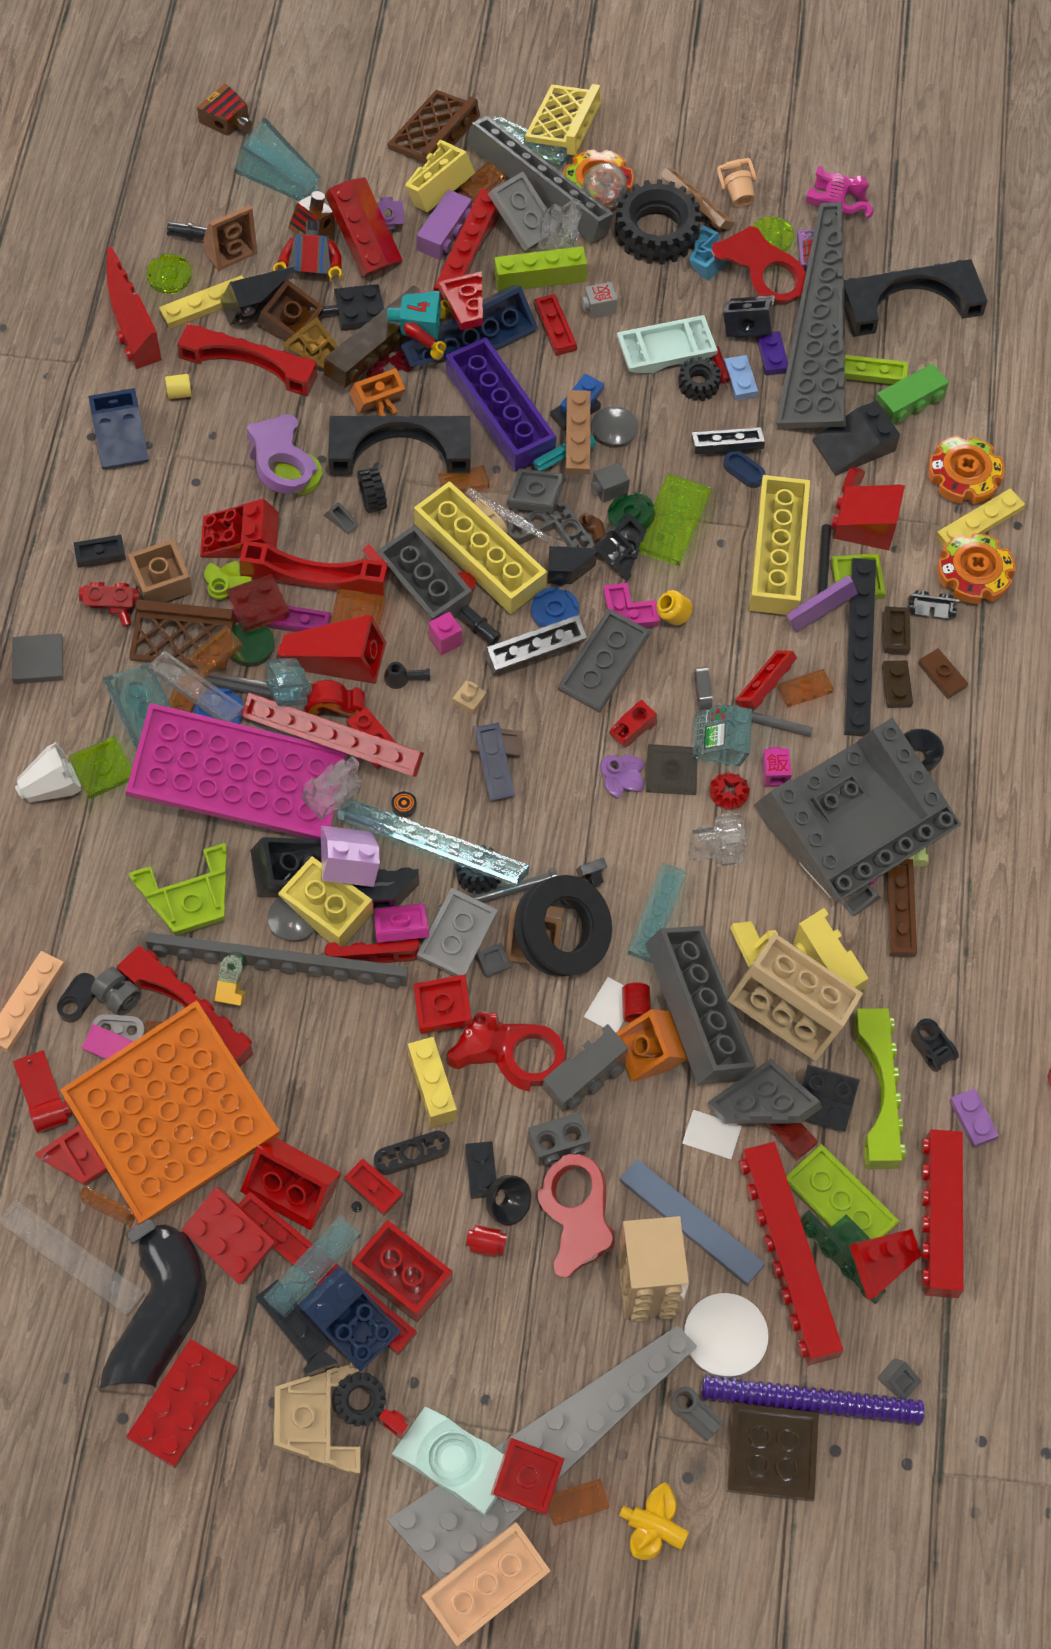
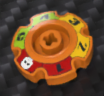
(586, 160)
(966, 470)
(976, 568)

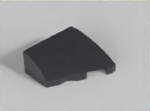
(621, 545)

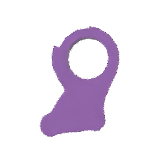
(273, 443)

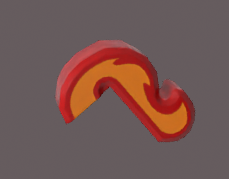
(335, 697)

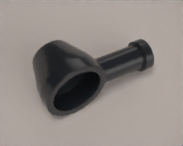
(401, 678)

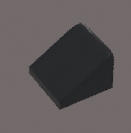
(320, 1363)

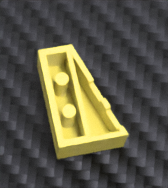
(443, 171)
(822, 944)

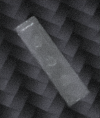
(195, 687)

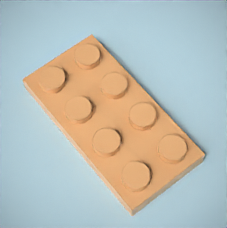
(485, 1583)

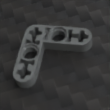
(551, 522)

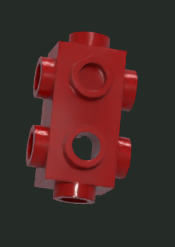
(116, 598)

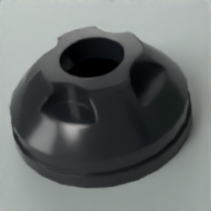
(927, 743)
(515, 1203)

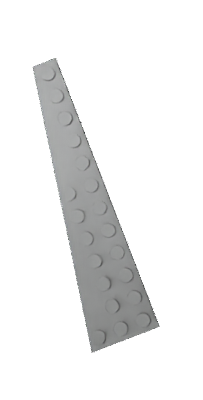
(450, 1531)

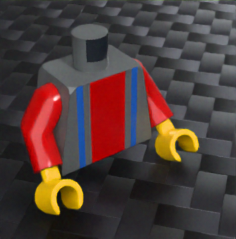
(311, 253)

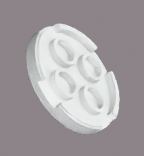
(727, 1334)

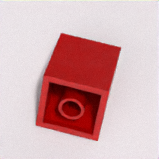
(868, 515)

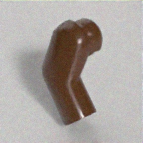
(592, 525)

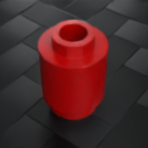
(486, 1241)

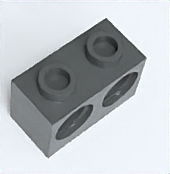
(555, 1132)

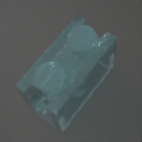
(287, 682)

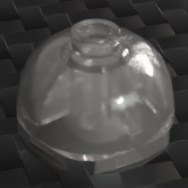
(605, 184)

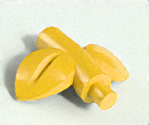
(654, 1524)

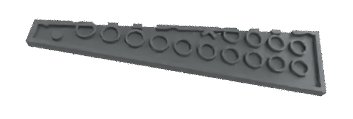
(816, 365)

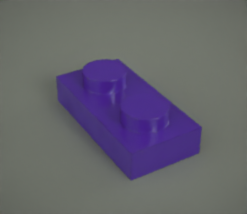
(773, 353)

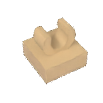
(469, 697)

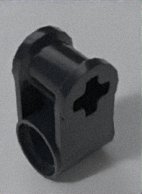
(936, 1049)

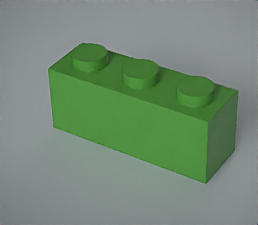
(913, 393)

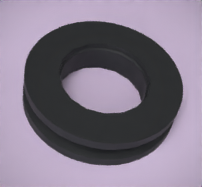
(594, 918)

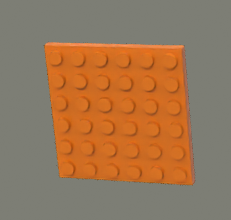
(169, 1112)

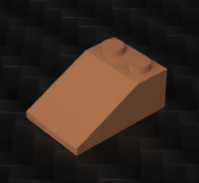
(231, 238)

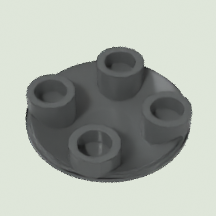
(614, 426)
(287, 922)

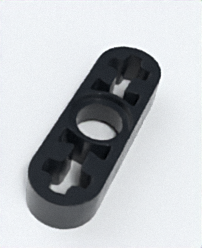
(395, 1166)

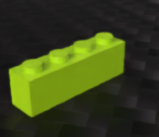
(541, 268)

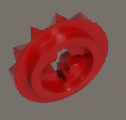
(727, 799)

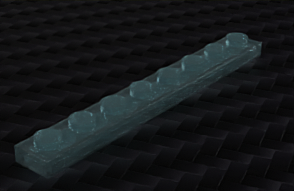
(433, 842)

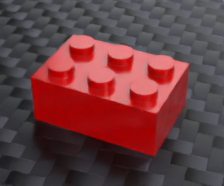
(402, 1271)

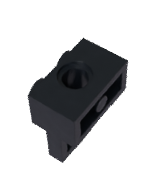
(757, 308)

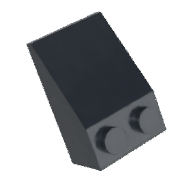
(249, 295)
(865, 438)
(279, 860)

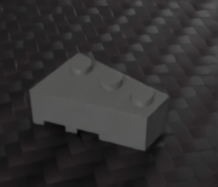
(587, 1070)

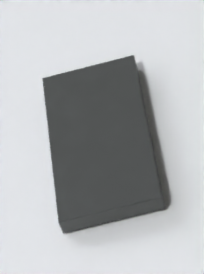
(604, 660)

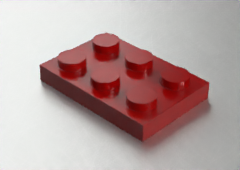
(229, 1235)

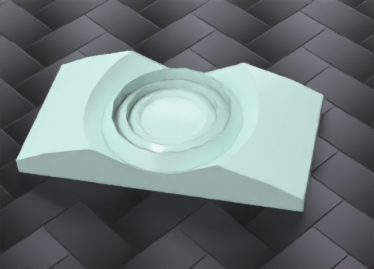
(666, 344)
(451, 1459)

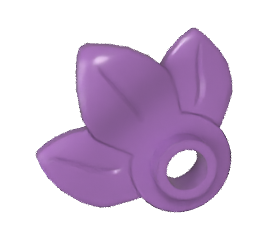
(626, 775)

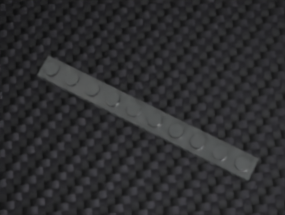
(286, 961)

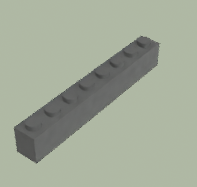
(551, 185)

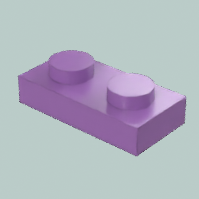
(974, 1118)

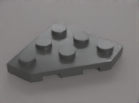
(765, 1097)

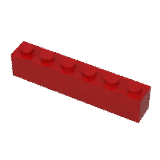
(944, 1214)

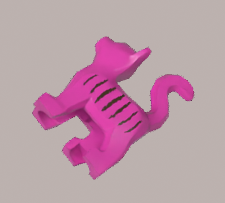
(837, 188)

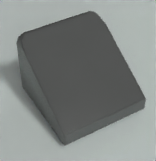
(899, 1378)

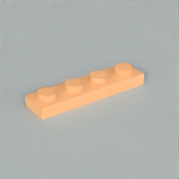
(28, 998)

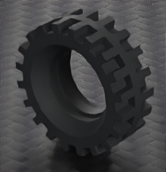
(657, 200)

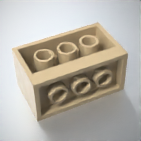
(795, 997)
(652, 1268)

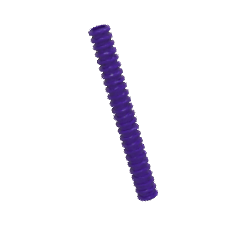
(813, 1400)

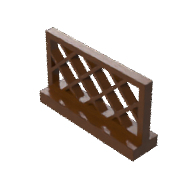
(450, 132)
(180, 614)

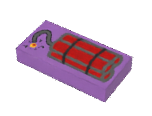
(805, 240)

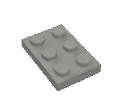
(520, 208)
(457, 933)

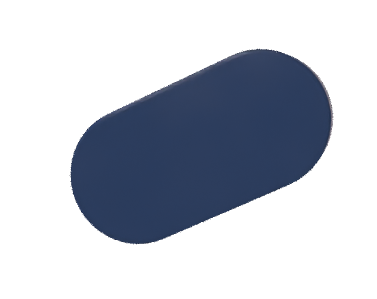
(743, 469)

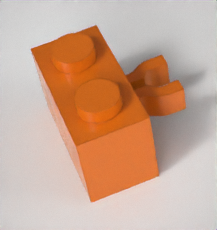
(378, 392)

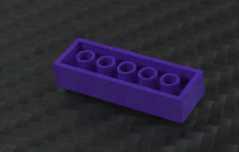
(500, 403)

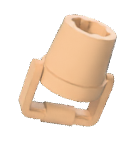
(738, 183)

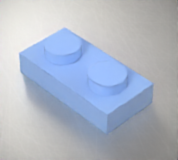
(741, 377)

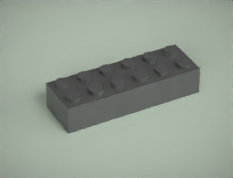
(700, 1005)

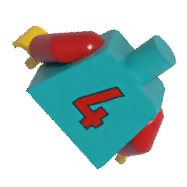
(421, 319)

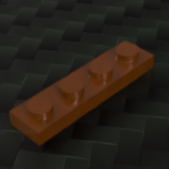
(901, 910)

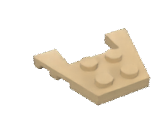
(304, 1420)

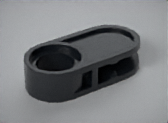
(79, 993)

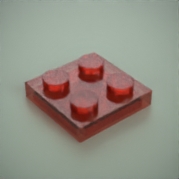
(258, 603)

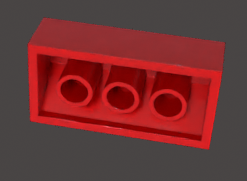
(363, 226)

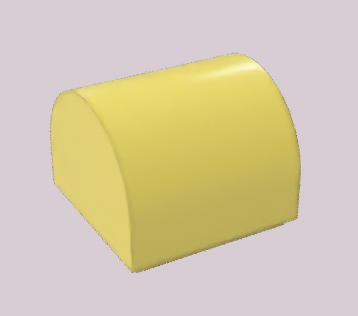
(178, 386)

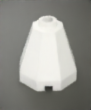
(48, 777)

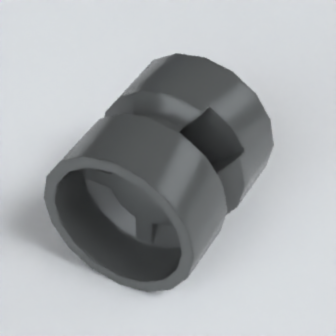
(116, 991)

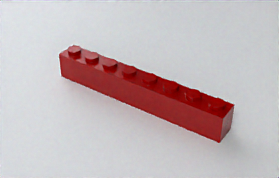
(791, 1254)

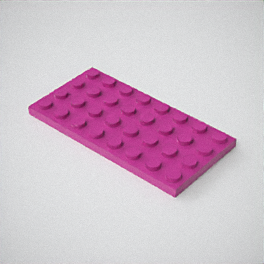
(228, 771)

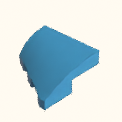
(702, 258)

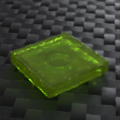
(101, 767)

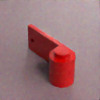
(41, 1092)

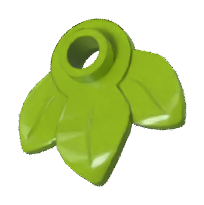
(224, 578)

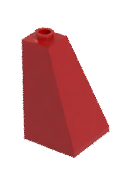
(339, 649)

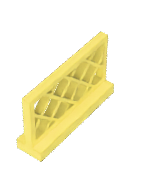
(579, 120)

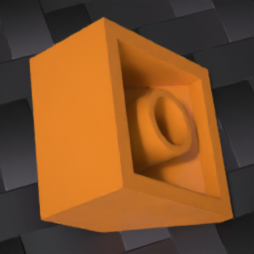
(652, 1045)

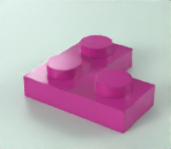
(618, 599)

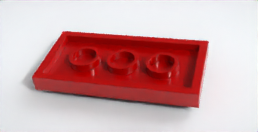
(182, 1403)

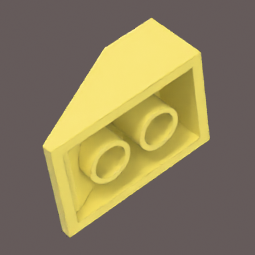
(328, 907)

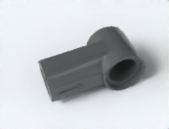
(698, 1416)

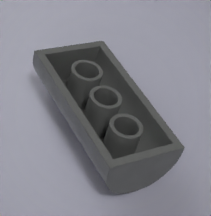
(426, 574)

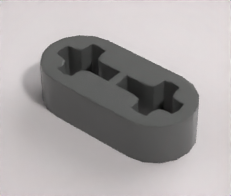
(703, 688)

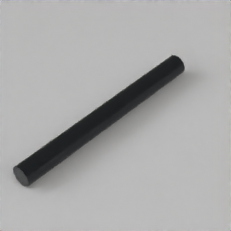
(824, 558)

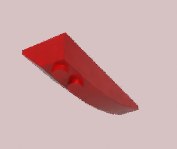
(131, 317)

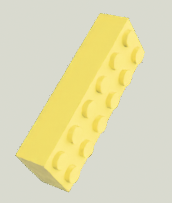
(779, 545)
(480, 547)

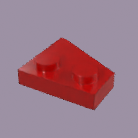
(74, 1156)

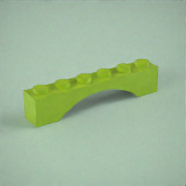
(873, 1036)

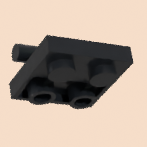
(835, 1094)

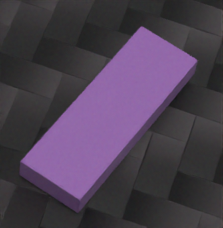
(822, 603)

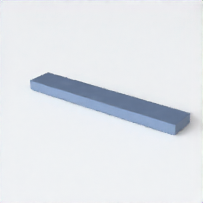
(694, 1222)

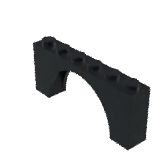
(952, 280)
(354, 434)

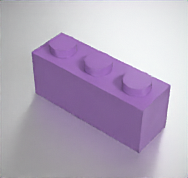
(444, 225)

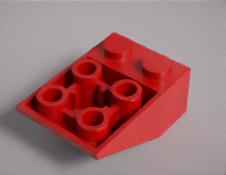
(228, 529)

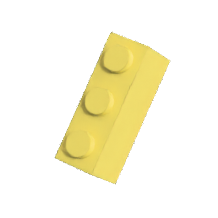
(432, 1082)

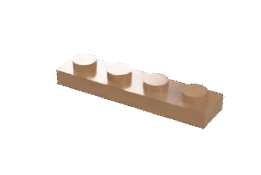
(707, 208)
(578, 432)

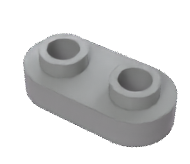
(121, 1025)

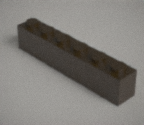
(365, 346)

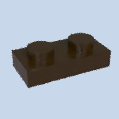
(897, 630)
(897, 684)

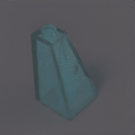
(275, 164)

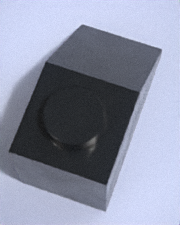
(569, 563)

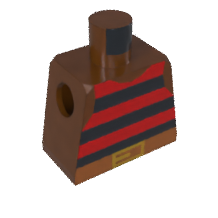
(224, 111)
(313, 209)

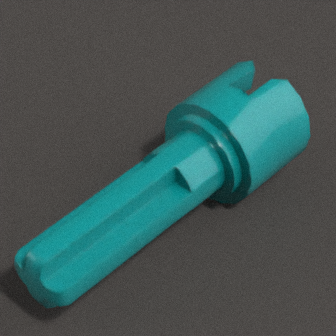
(555, 456)

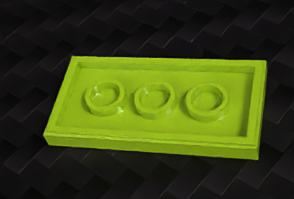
(834, 1192)

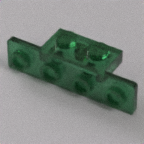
(835, 1245)

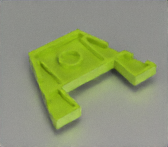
(190, 902)

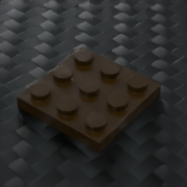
(773, 1452)

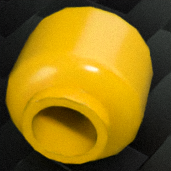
(674, 607)

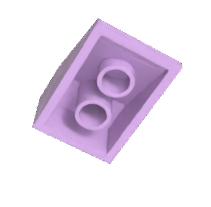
(349, 856)

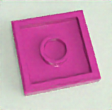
(401, 922)

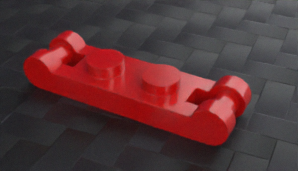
(379, 953)

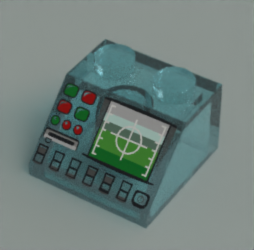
(723, 734)

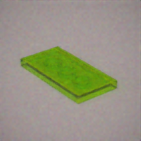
(675, 520)

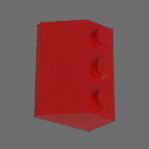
(290, 1182)

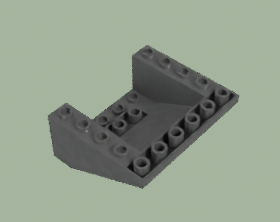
(859, 812)

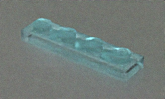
(552, 154)
(657, 908)
(312, 1266)

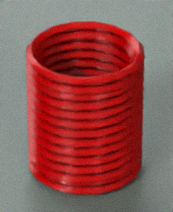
(635, 1000)

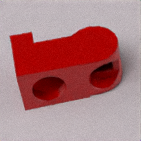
(633, 724)

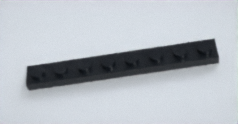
(860, 648)

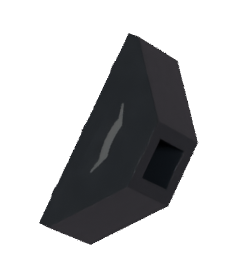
(391, 887)

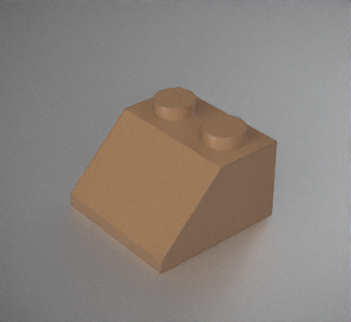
(553, 926)

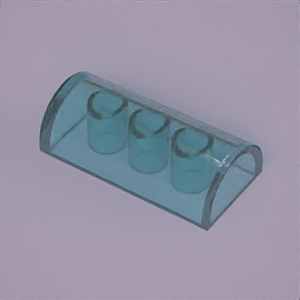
(131, 695)

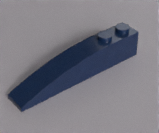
(504, 321)

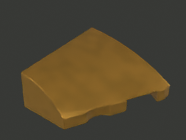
(312, 342)

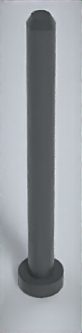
(511, 889)

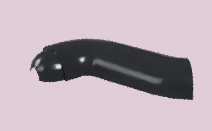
(166, 1312)

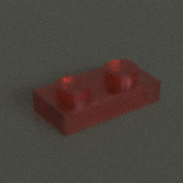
(793, 1137)

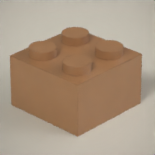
(160, 572)

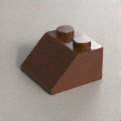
(288, 311)

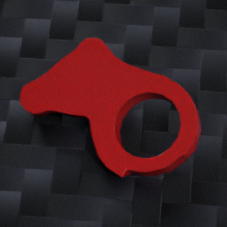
(753, 251)

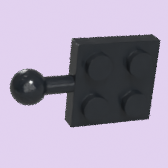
(354, 305)

